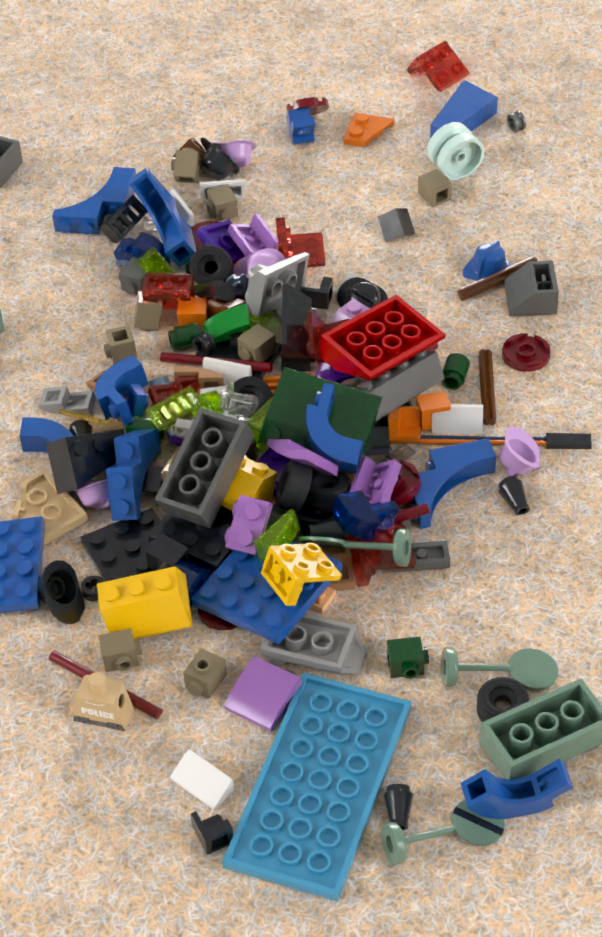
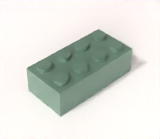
(543, 730)

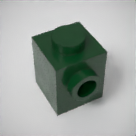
(406, 657)

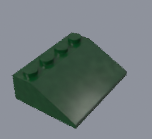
(351, 413)

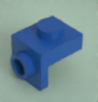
(137, 400)

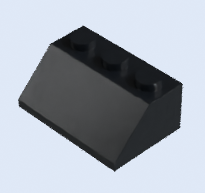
(294, 335)

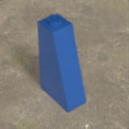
(468, 106)

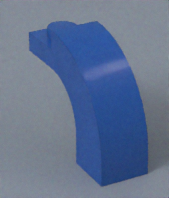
(114, 387)
(38, 432)
(324, 440)
(517, 797)

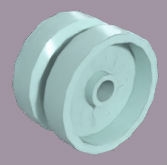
(455, 151)

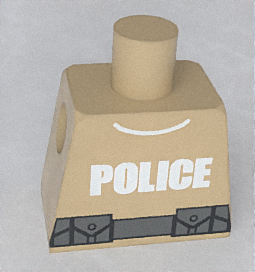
(102, 702)

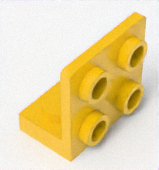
(293, 565)

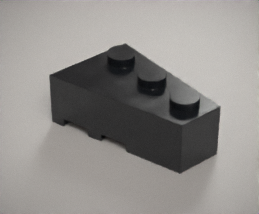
(81, 458)

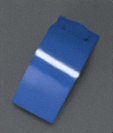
(300, 126)

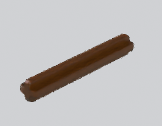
(490, 281)
(487, 387)

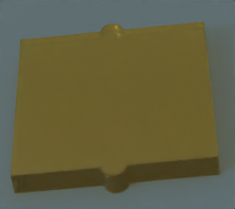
(84, 416)

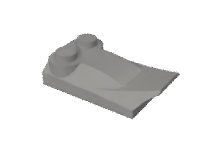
(266, 283)
(320, 645)

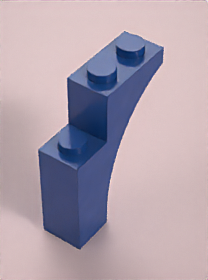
(161, 206)
(89, 214)
(449, 468)
(126, 478)

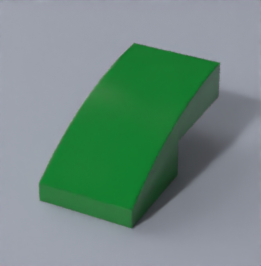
(228, 322)

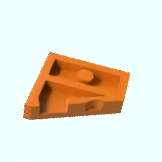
(365, 128)

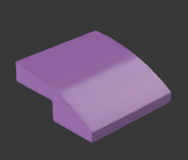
(303, 456)
(262, 693)

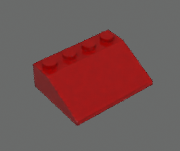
(378, 339)

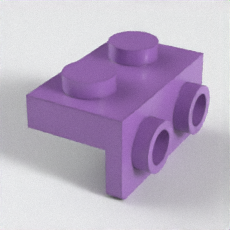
(253, 236)
(376, 479)
(248, 524)

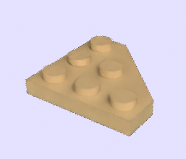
(41, 499)

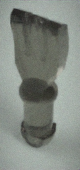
(401, 453)

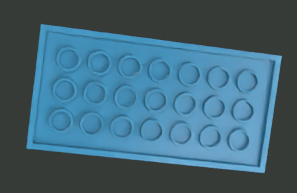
(318, 787)

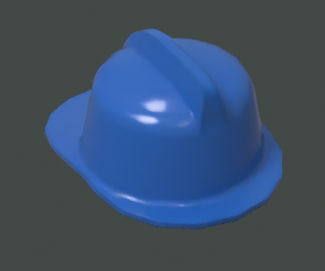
(486, 261)

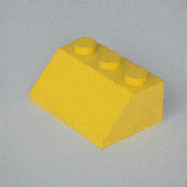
(253, 481)
(146, 603)

